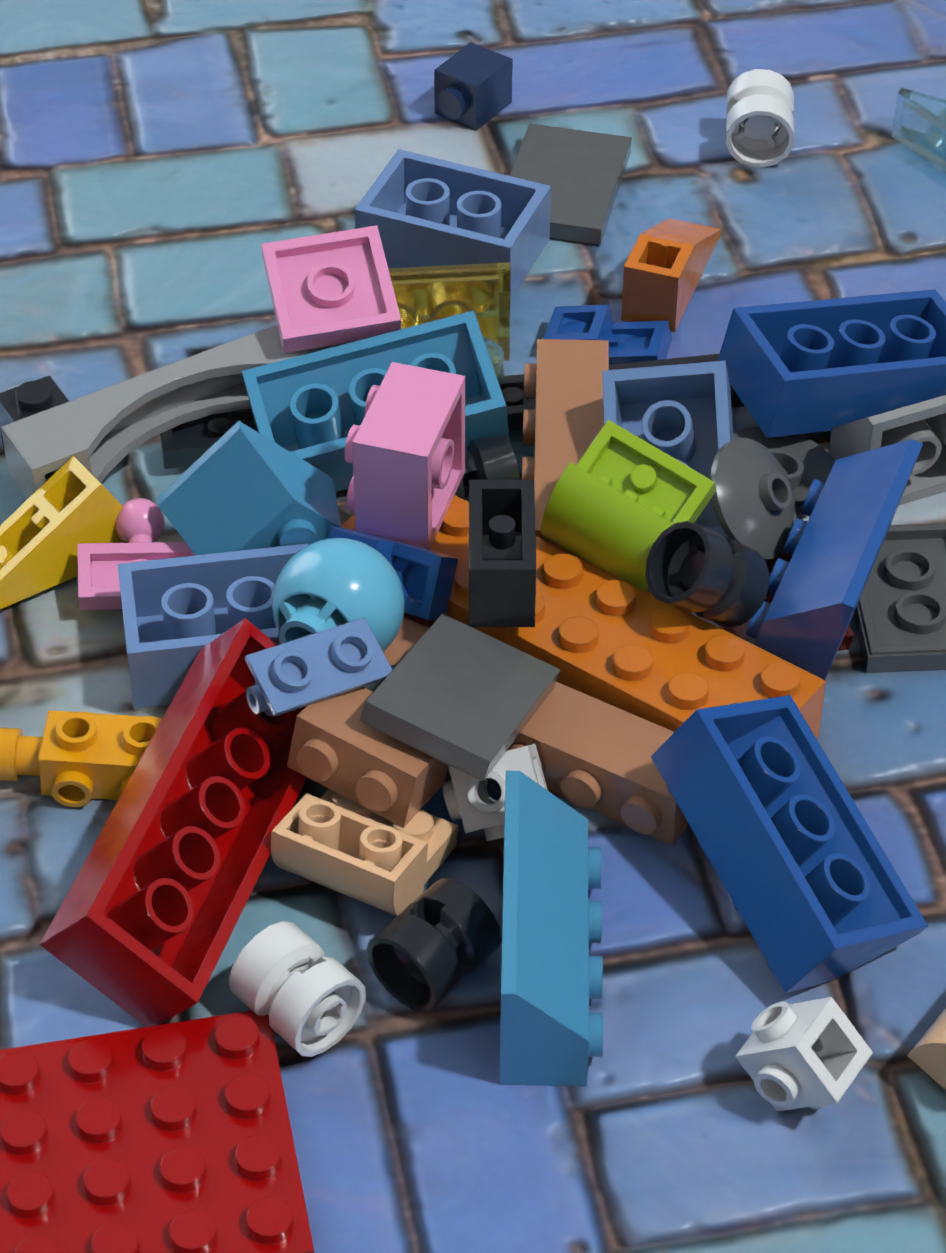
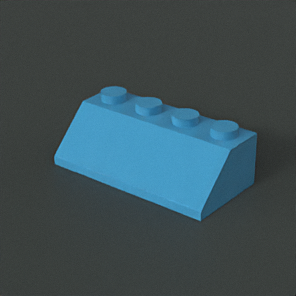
(320, 395)
(547, 940)

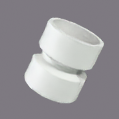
(760, 118)
(303, 992)

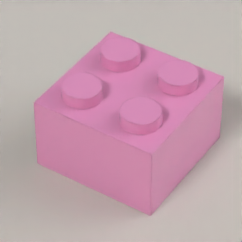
(407, 454)

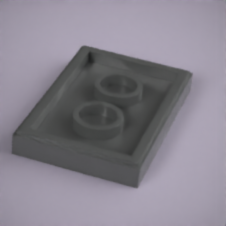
(582, 175)
(905, 602)
(460, 696)

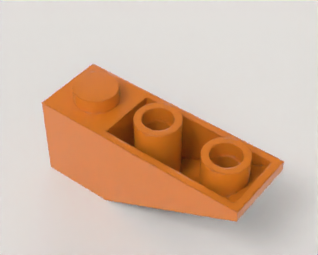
(665, 270)

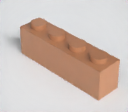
(566, 412)

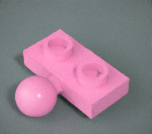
(139, 526)

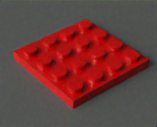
(150, 1143)

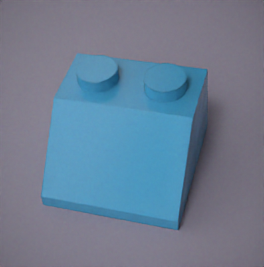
(250, 497)

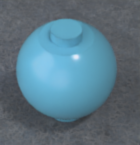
(335, 585)

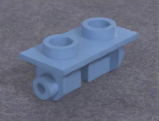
(315, 668)

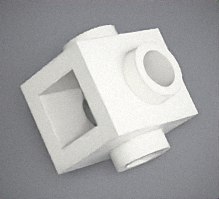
(469, 798)
(803, 1054)

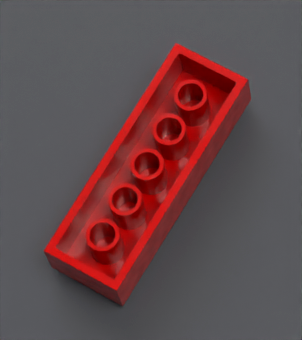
(182, 841)

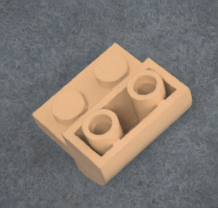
(361, 851)

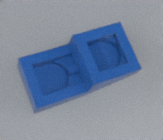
(627, 340)
(423, 573)

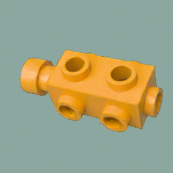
(78, 755)

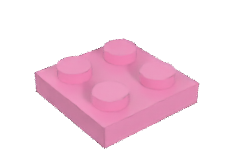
(330, 288)

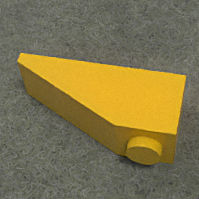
(45, 532)

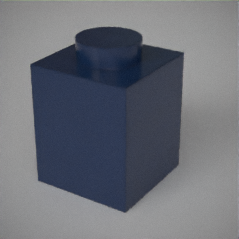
(473, 86)

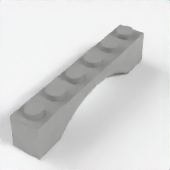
(122, 417)

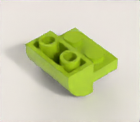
(621, 502)

